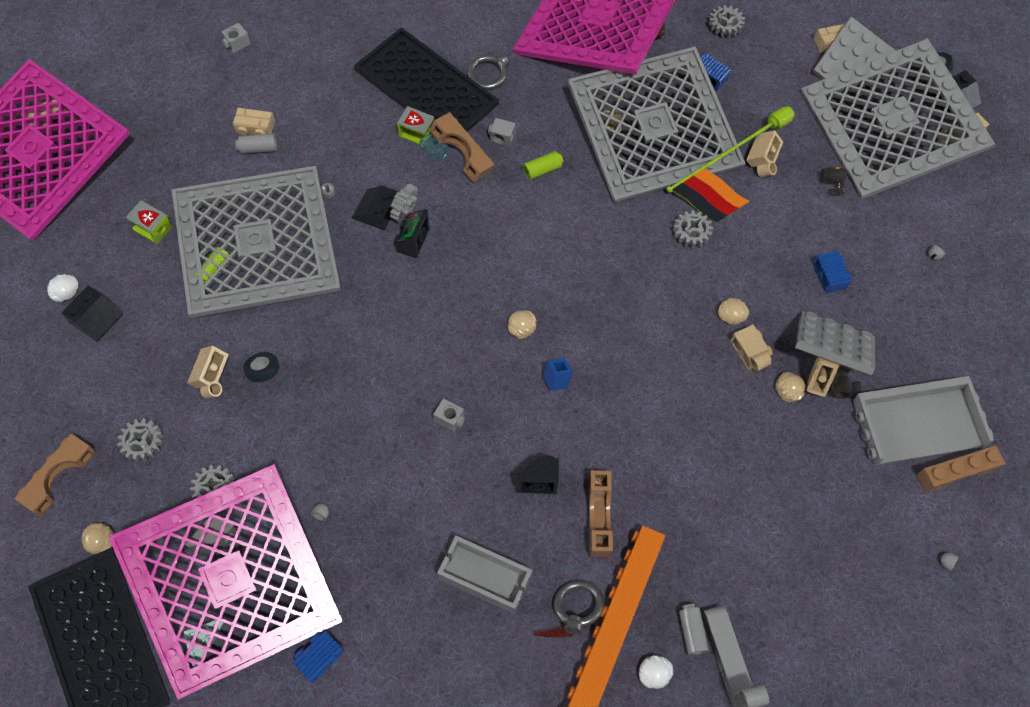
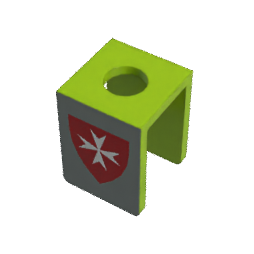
(414, 125)
(149, 222)

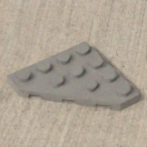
(850, 49)

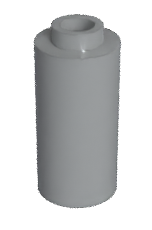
(256, 143)
(693, 630)

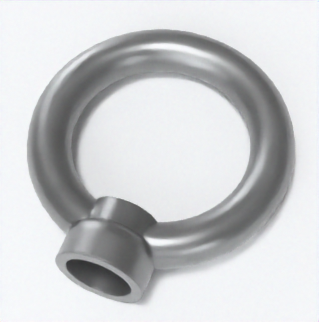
(500, 62)
(574, 623)

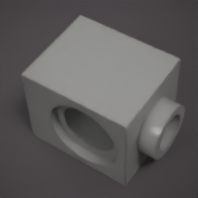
(235, 38)
(502, 132)
(446, 408)

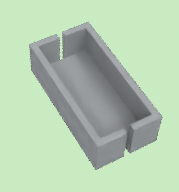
(484, 574)

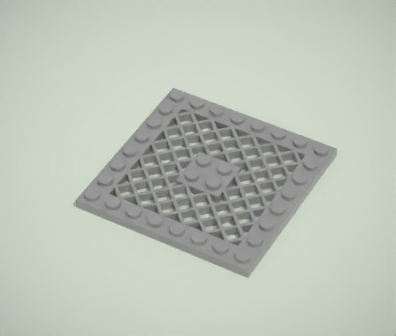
(896, 117)
(654, 123)
(253, 241)

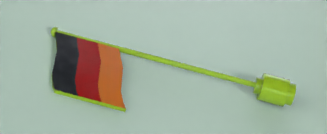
(710, 193)

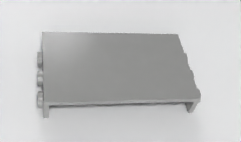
(922, 420)

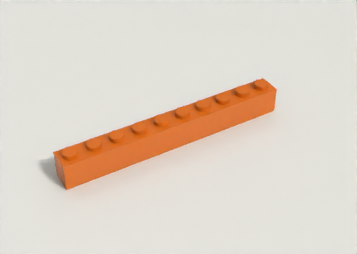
(616, 618)

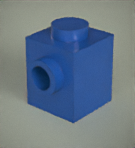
(557, 374)

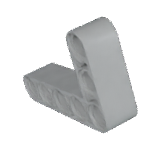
(731, 661)

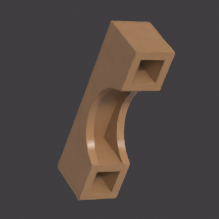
(449, 131)
(951, 471)
(37, 493)
(599, 514)

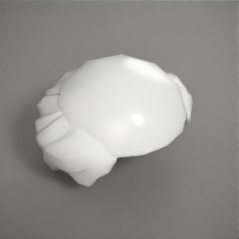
(62, 287)
(655, 672)

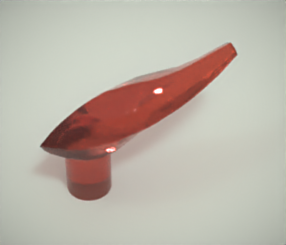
(558, 633)

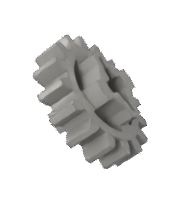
(726, 21)
(404, 202)
(693, 228)
(130, 439)
(208, 478)

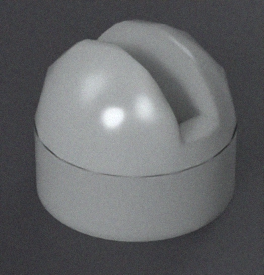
(331, 188)
(937, 251)
(320, 512)
(948, 560)

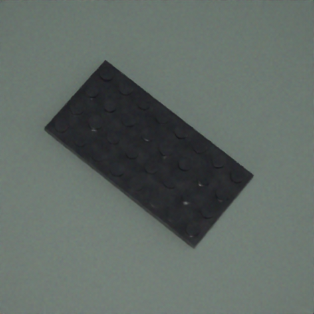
(425, 80)
(97, 636)

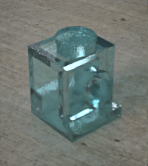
(432, 148)

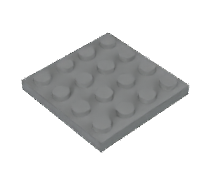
(836, 342)

